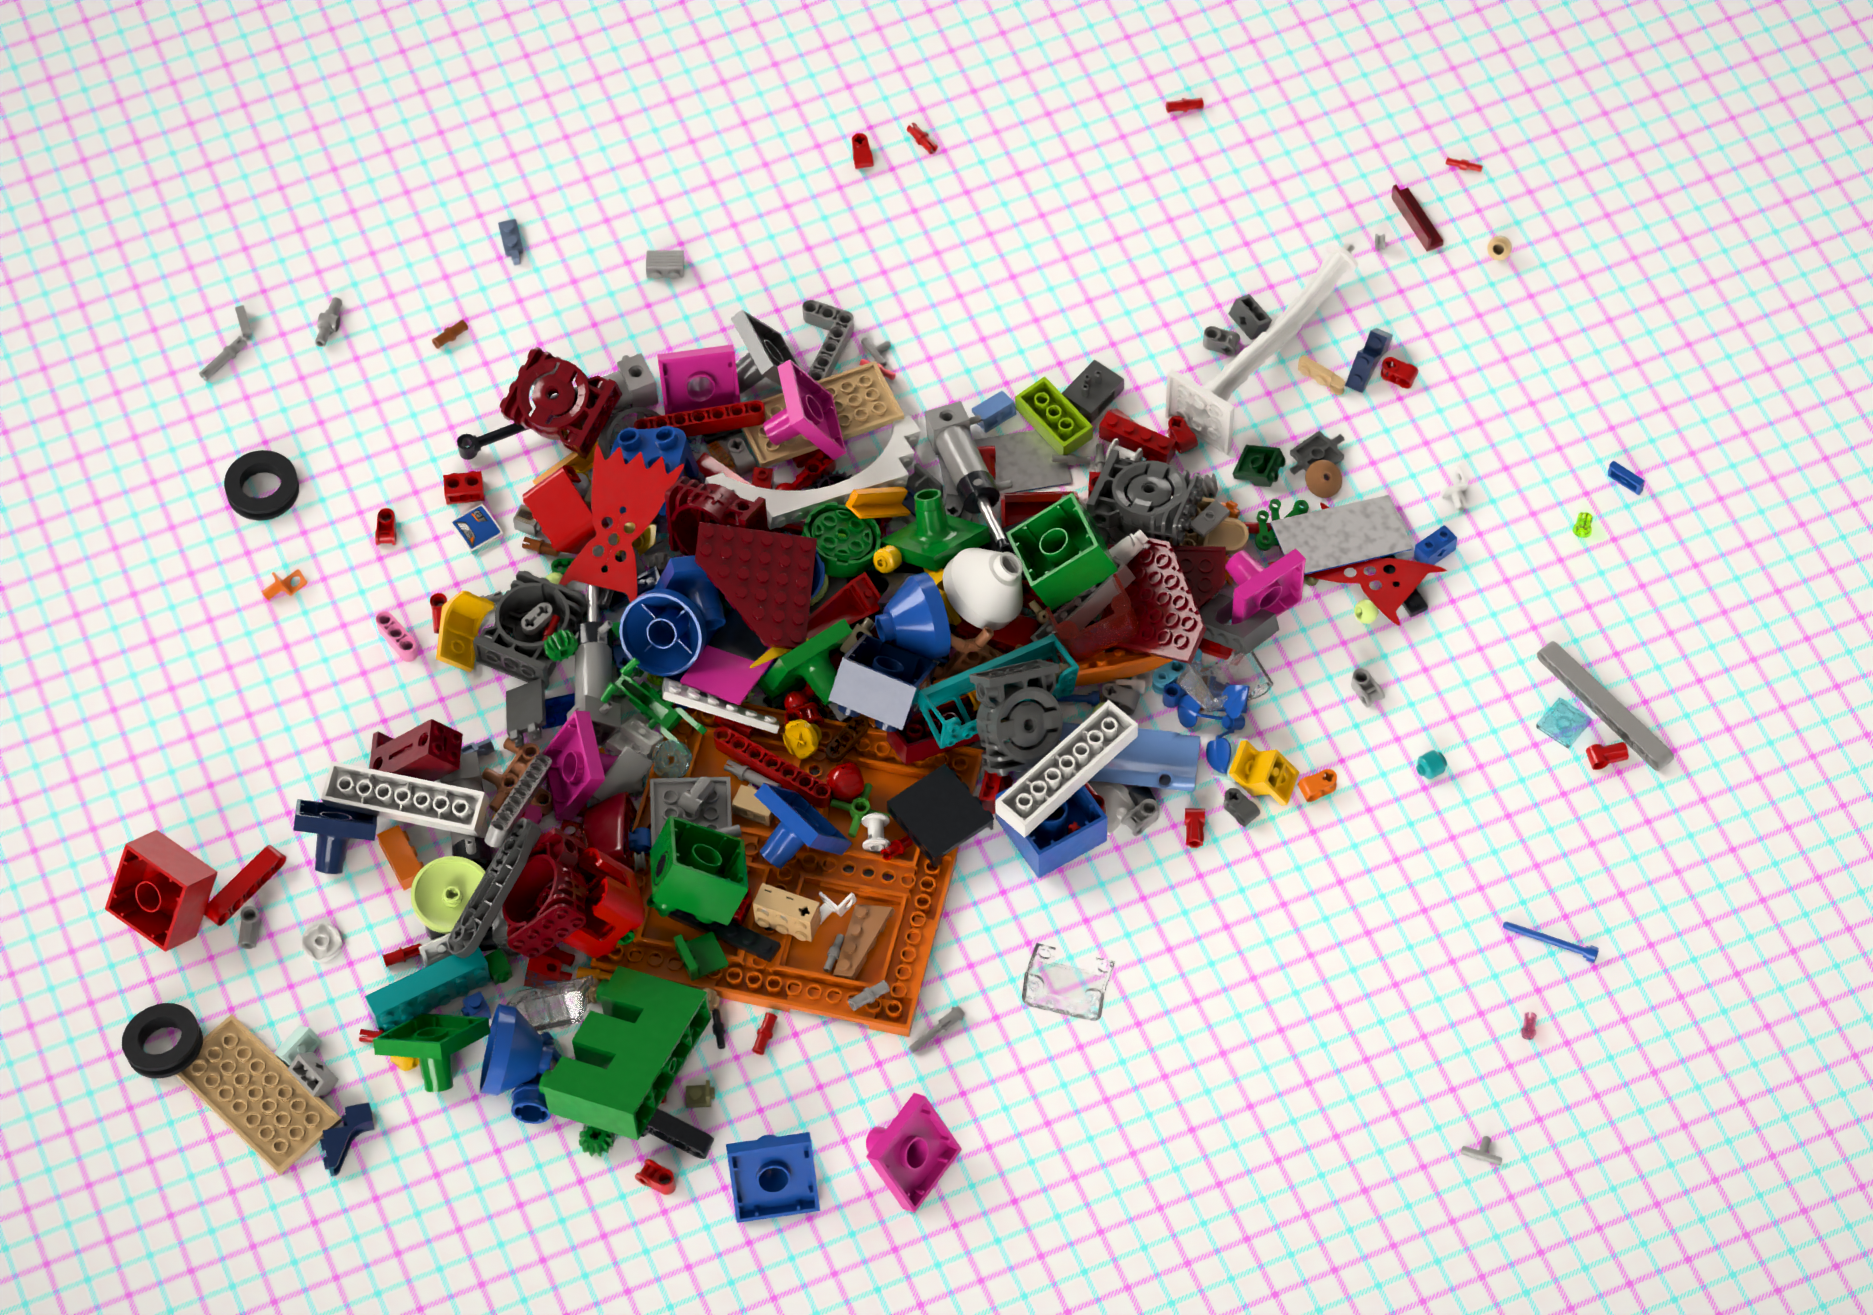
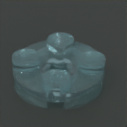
(661, 762)

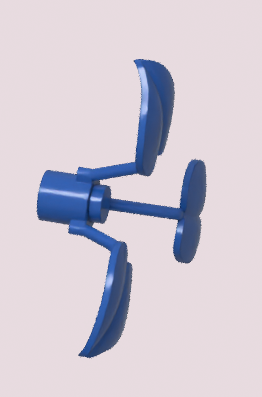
(1218, 751)

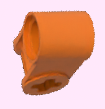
(1318, 785)

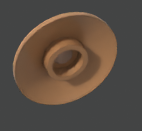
(1315, 479)

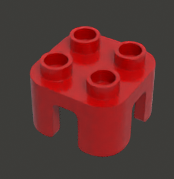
(611, 905)

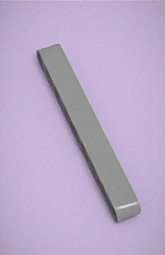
(1605, 706)
(518, 801)

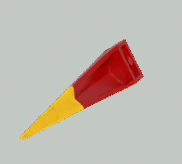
(852, 602)

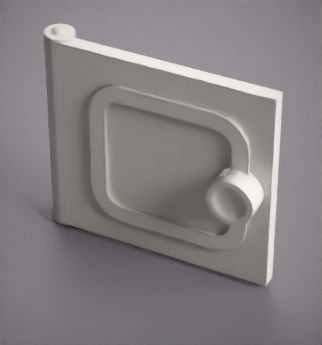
(1116, 802)

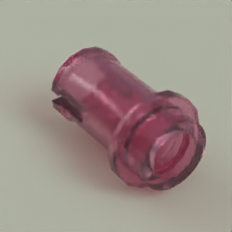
(1528, 1030)

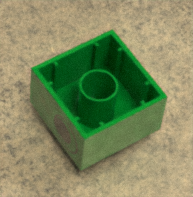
(1062, 552)
(698, 871)

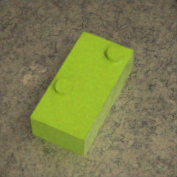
(1053, 417)

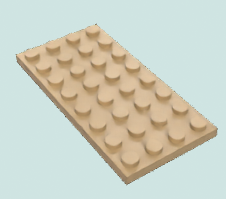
(861, 404)
(257, 1095)

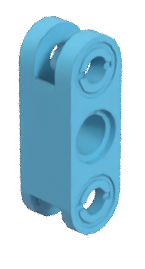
(1166, 674)

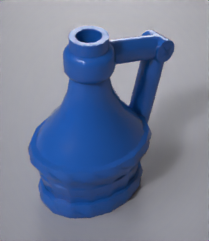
(529, 1103)

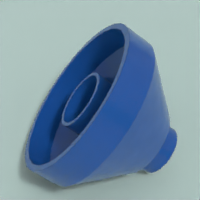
(916, 619)
(663, 632)
(512, 1052)

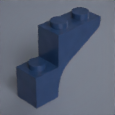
(1367, 359)
(339, 1139)

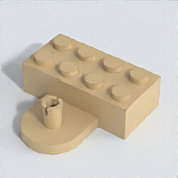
(1228, 533)

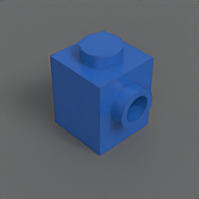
(475, 1006)

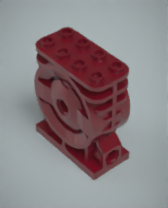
(553, 375)
(694, 502)
(547, 896)

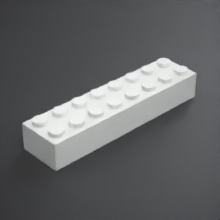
(1066, 768)
(405, 798)

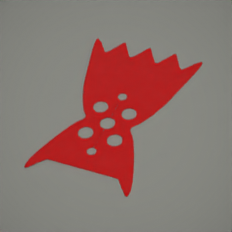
(613, 487)
(1388, 597)

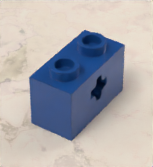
(1435, 546)

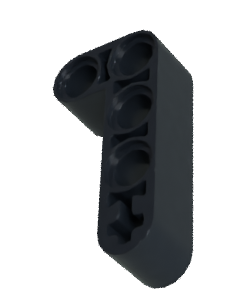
(679, 1134)

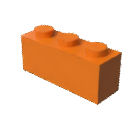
(400, 855)

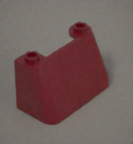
(609, 829)

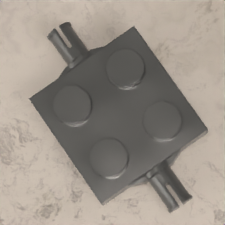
(1316, 448)

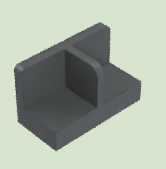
(923, 480)

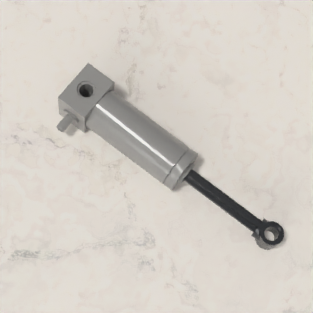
(632, 377)

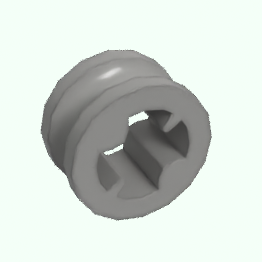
(1379, 241)
(639, 861)

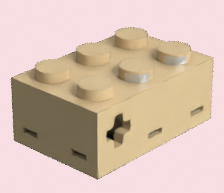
(786, 912)

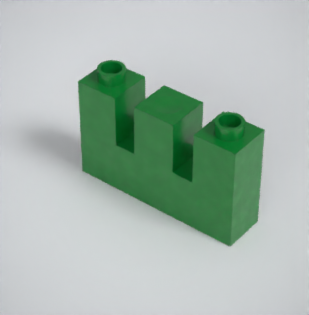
(627, 1052)

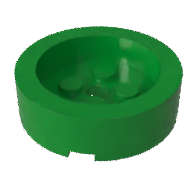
(842, 555)

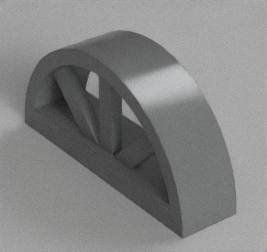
(604, 438)

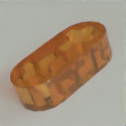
(718, 453)

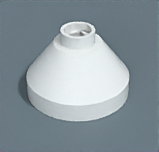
(985, 587)

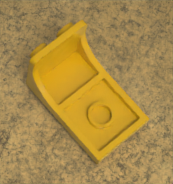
(459, 627)

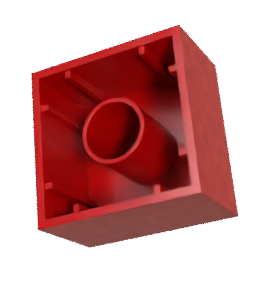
(161, 890)

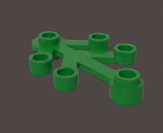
(1270, 536)

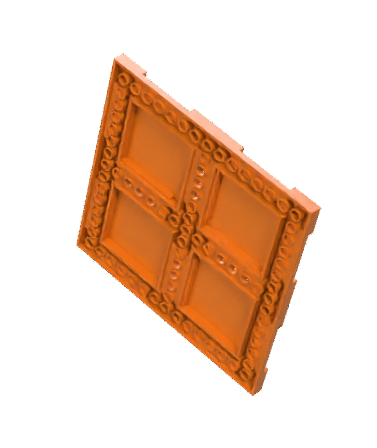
(796, 973)

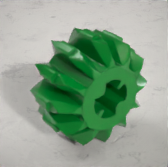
(561, 645)
(595, 1146)

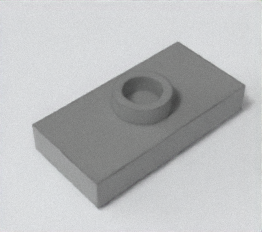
(1209, 518)

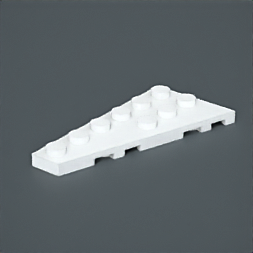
(699, 700)

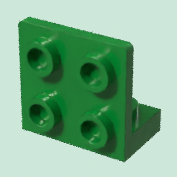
(700, 955)

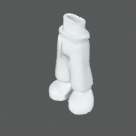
(1129, 547)

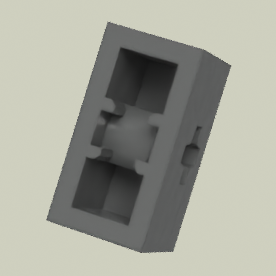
(1249, 316)

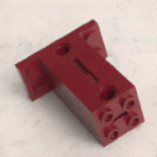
(421, 753)

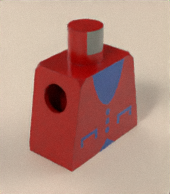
(545, 971)

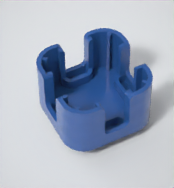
(656, 443)

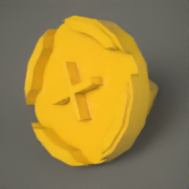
(801, 738)

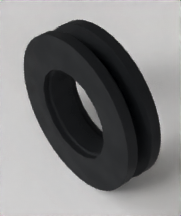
(261, 462)
(171, 1061)

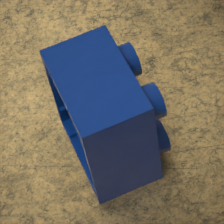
(1049, 844)

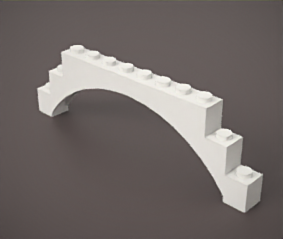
(793, 506)

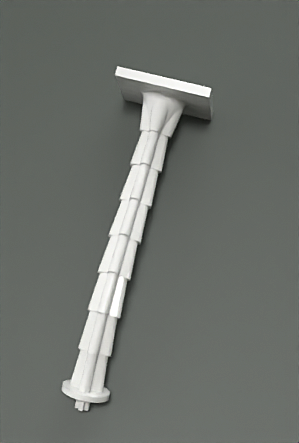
(1207, 407)

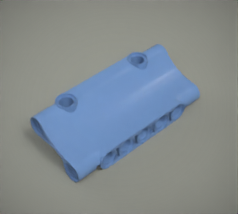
(1149, 758)

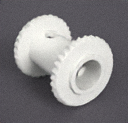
(1125, 453)
(875, 824)

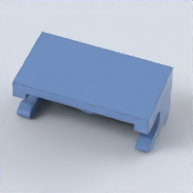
(995, 411)

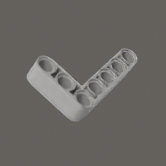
(839, 325)

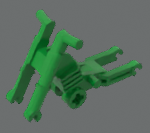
(649, 701)

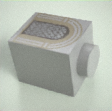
(525, 522)

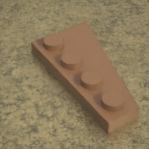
(861, 936)

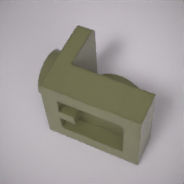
(699, 1095)

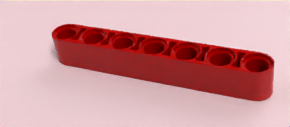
(709, 419)
(767, 759)

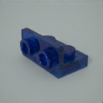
(557, 710)

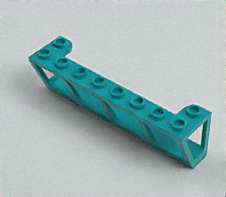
(960, 685)

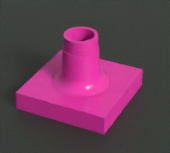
(698, 378)
(808, 412)
(1267, 588)
(576, 765)
(912, 1152)

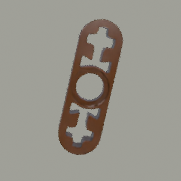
(845, 747)

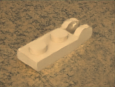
(1321, 374)

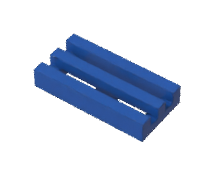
(1626, 477)

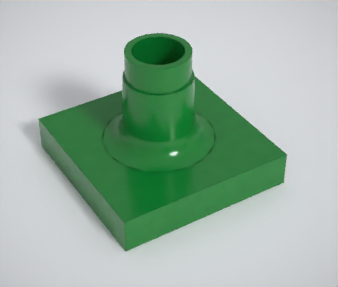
(935, 535)
(811, 662)
(432, 1041)

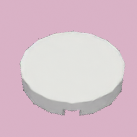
(321, 942)

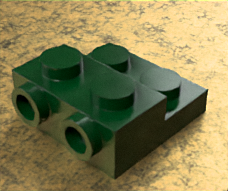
(1259, 465)

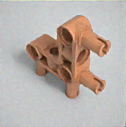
(965, 659)
(512, 776)

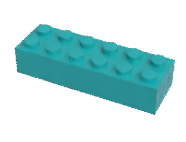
(427, 989)

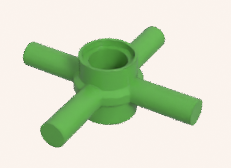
(859, 803)

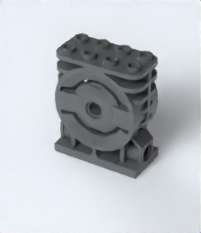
(1149, 492)
(525, 654)
(999, 696)

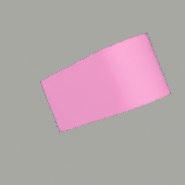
(393, 629)

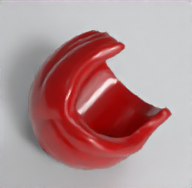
(845, 781)

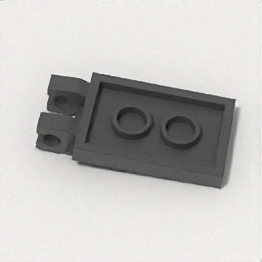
(526, 711)

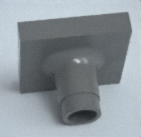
(765, 354)

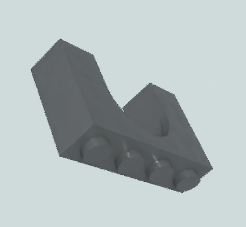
(1240, 636)

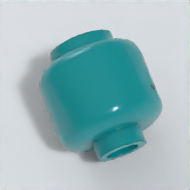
(1431, 764)

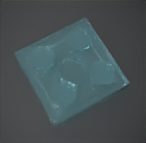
(1563, 722)

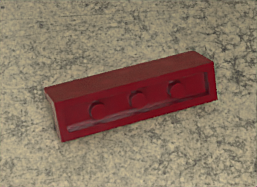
(1416, 218)

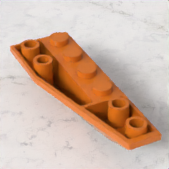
(1116, 665)

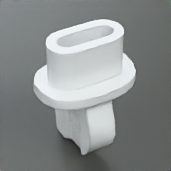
(1135, 684)

